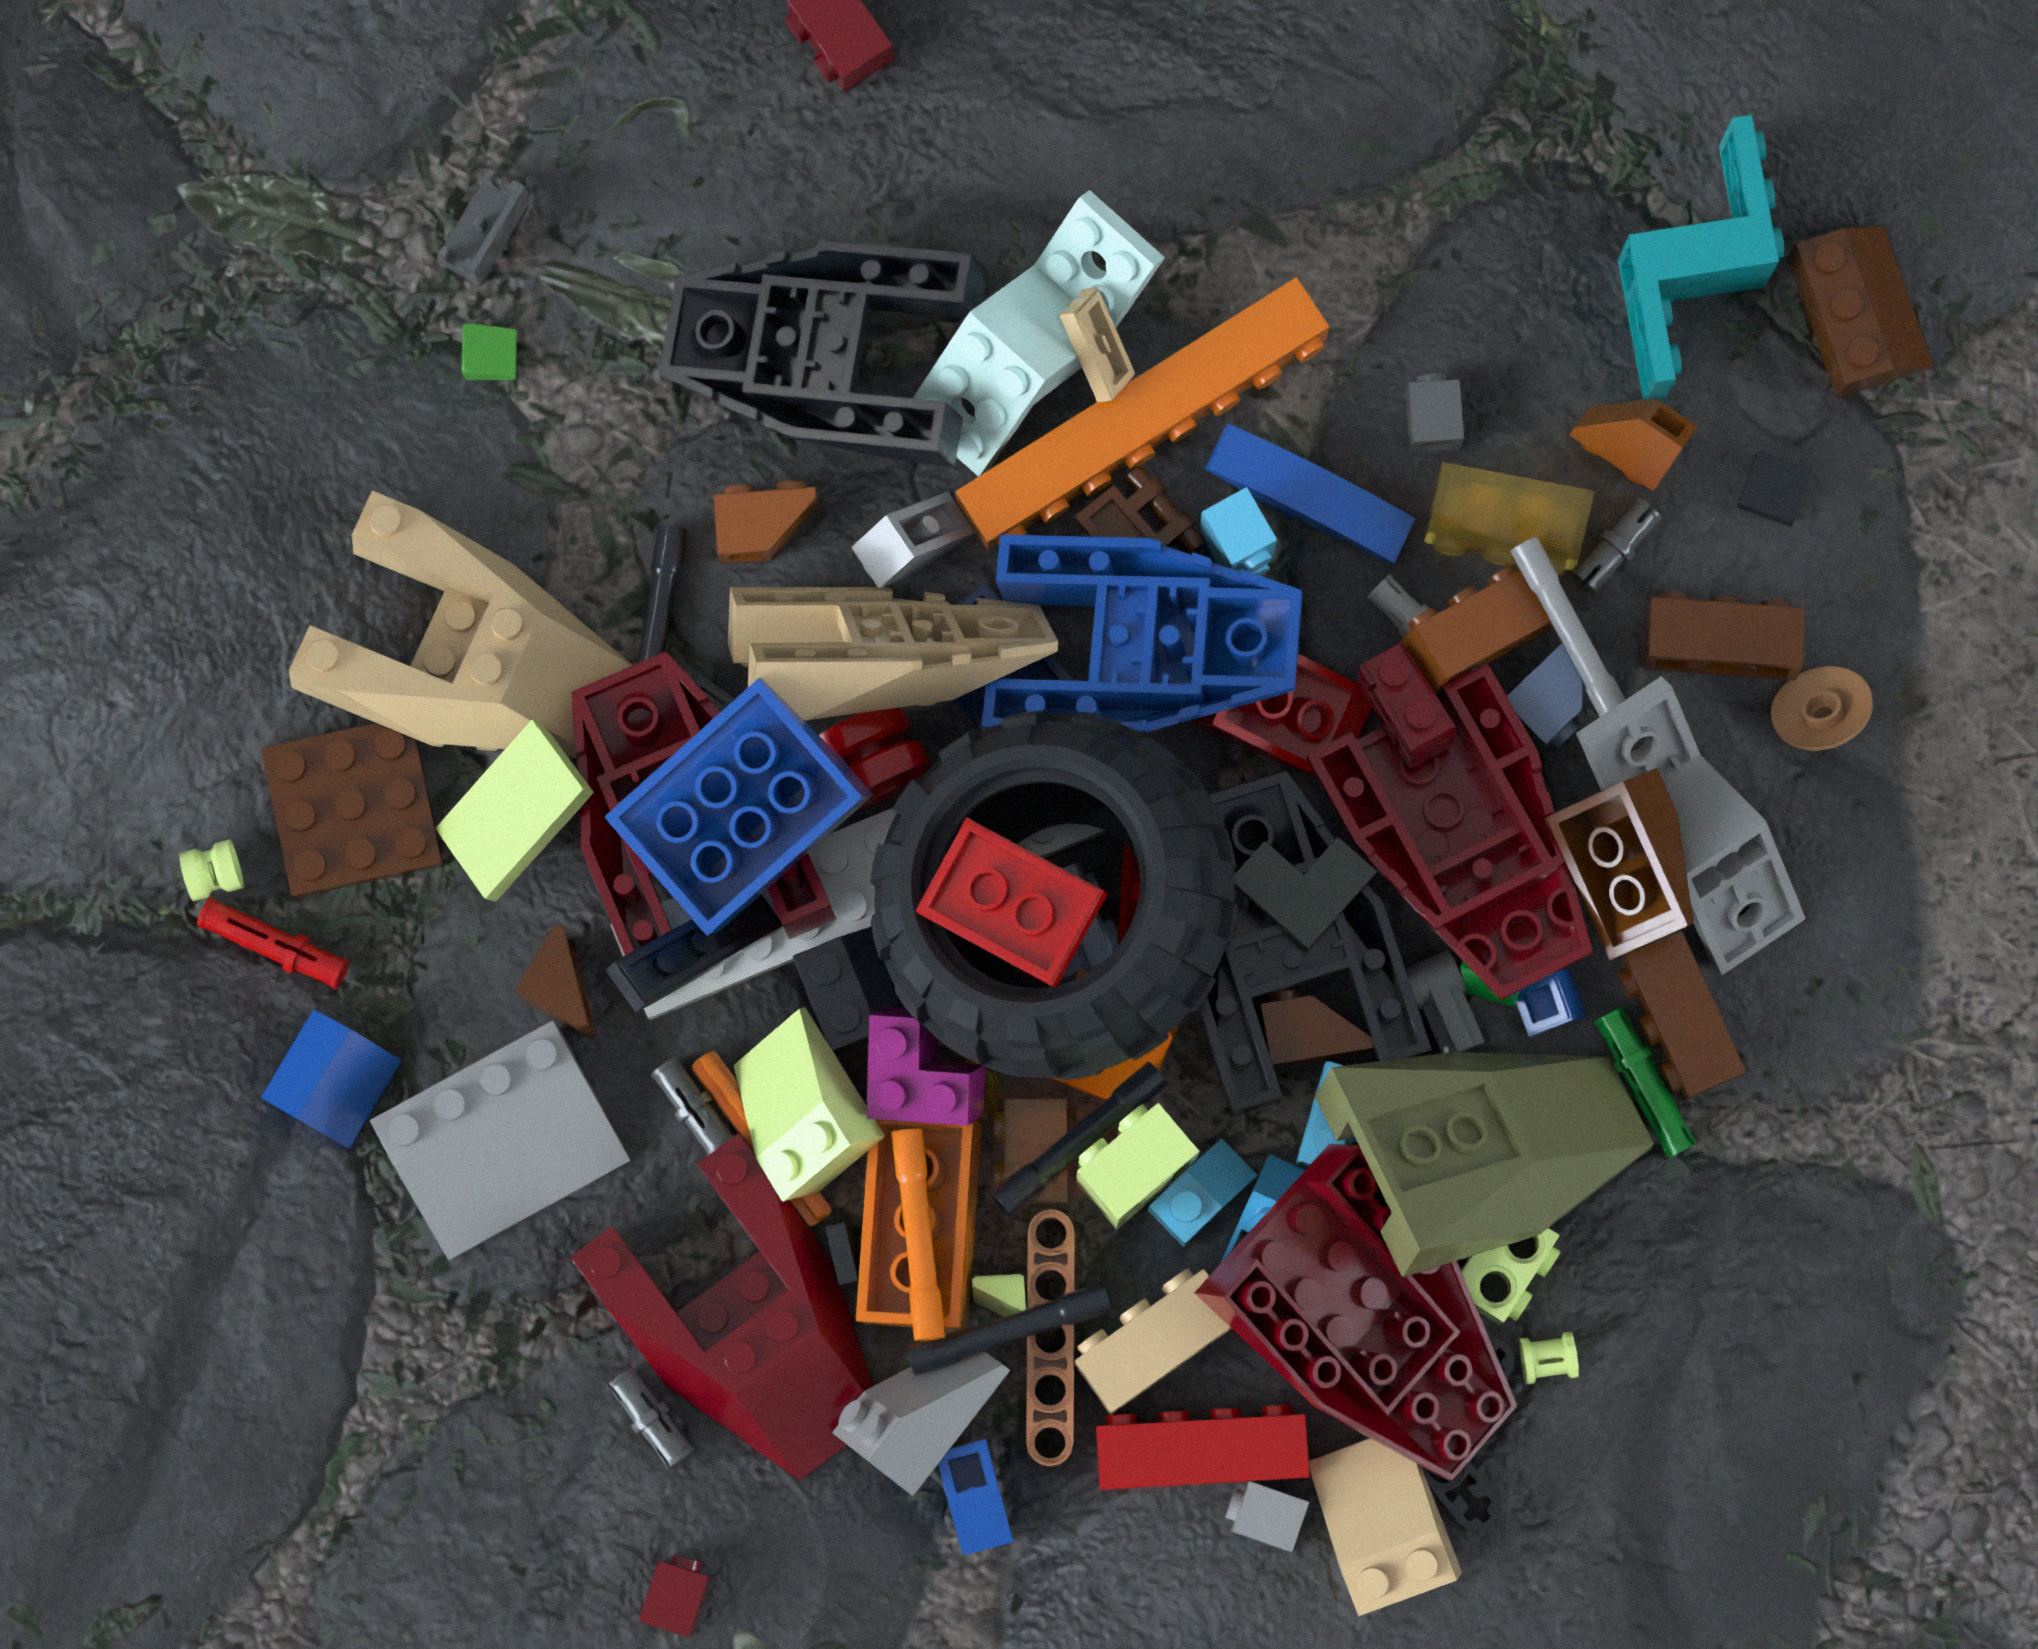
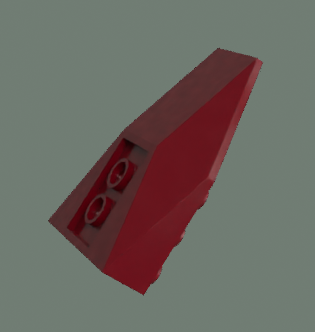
(1353, 1335)

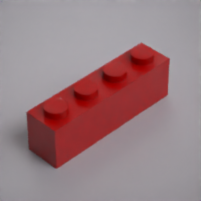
(1202, 1450)

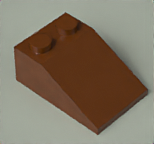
(1627, 861)

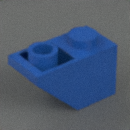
(974, 1498)

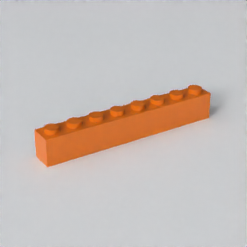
(1144, 414)

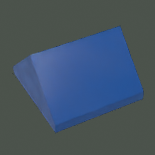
(332, 1079)

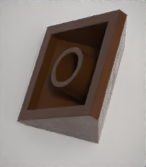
(557, 985)

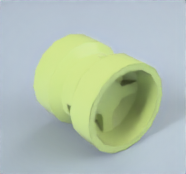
(200, 874)

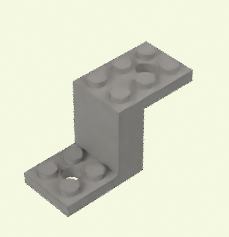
(1724, 839)

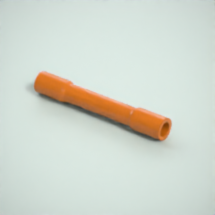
(924, 1293)

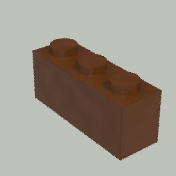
(1724, 636)
(1680, 1016)

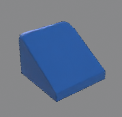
(1550, 1003)

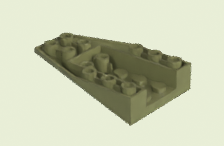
(1482, 1144)

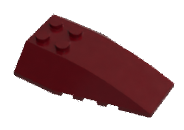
(1466, 836)

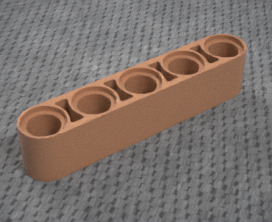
(1044, 1364)

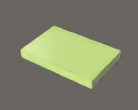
(514, 810)

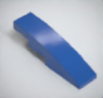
(1310, 493)

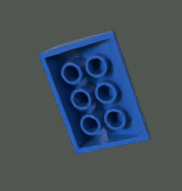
(738, 806)

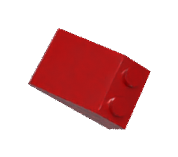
(1295, 722)

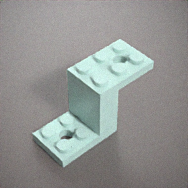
(1015, 343)

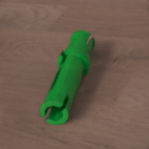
(1645, 1082)

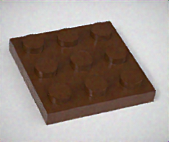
(351, 808)

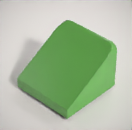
(488, 352)

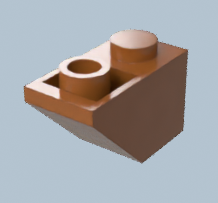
(1635, 437)
(760, 523)

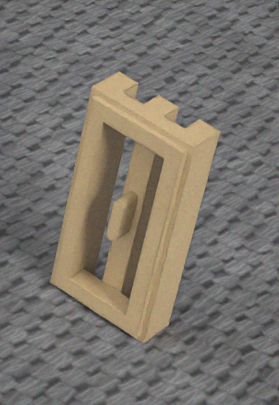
(1097, 344)

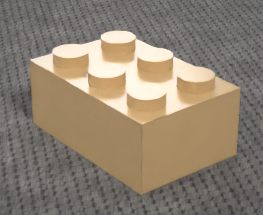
(1150, 1342)

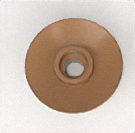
(1822, 708)

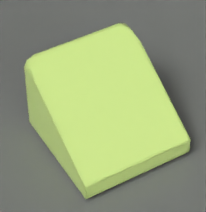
(1000, 1293)

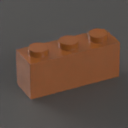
(1476, 628)

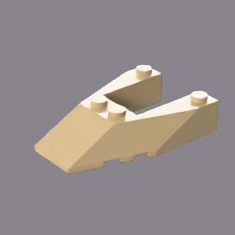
(874, 652)
(488, 657)

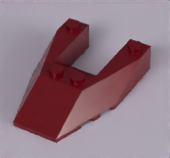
(621, 737)
(762, 1346)

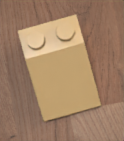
(1382, 1525)

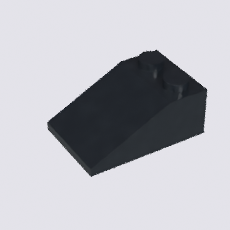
(846, 986)

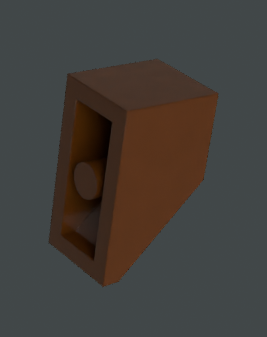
(1307, 1031)

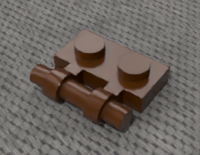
(1116, 517)

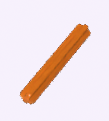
(725, 1092)

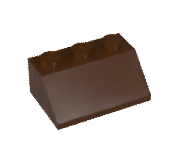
(1858, 308)

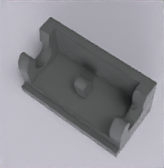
(484, 228)

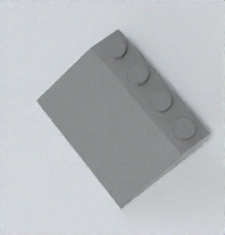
(500, 1140)

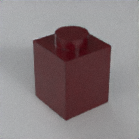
(676, 1596)

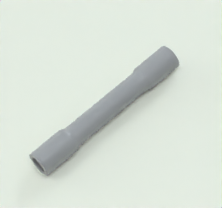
(1545, 584)

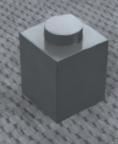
(1434, 414)

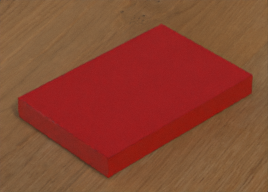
(1011, 902)

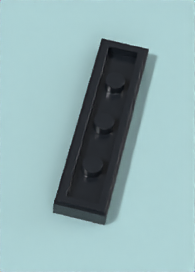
(688, 954)

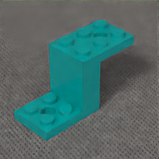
(1700, 258)

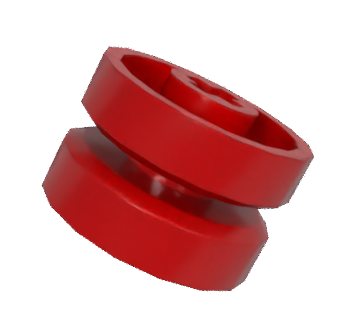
(873, 753)

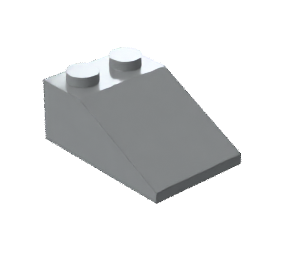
(914, 1420)

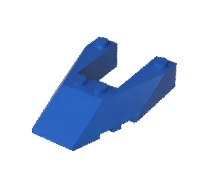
(1167, 630)

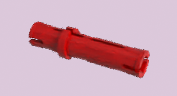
(291, 951)

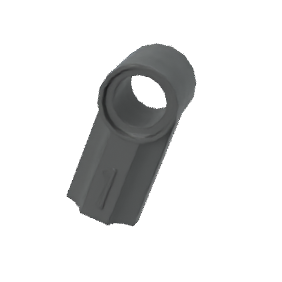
(1440, 998)

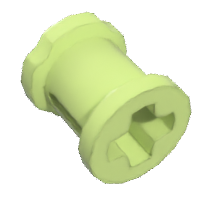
(1548, 1357)

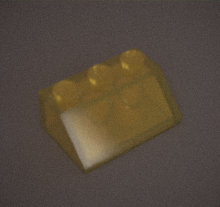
(1500, 511)

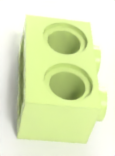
(1514, 1271)

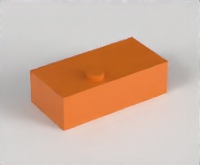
(952, 1192)

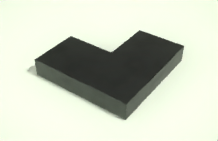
(1305, 902)

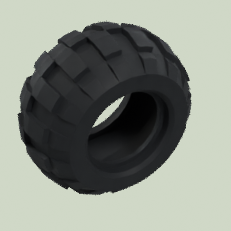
(1018, 781)

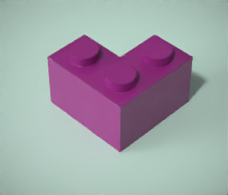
(908, 1081)

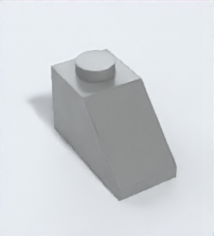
(912, 539)

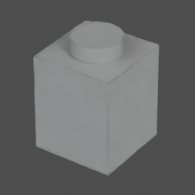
(1267, 1515)

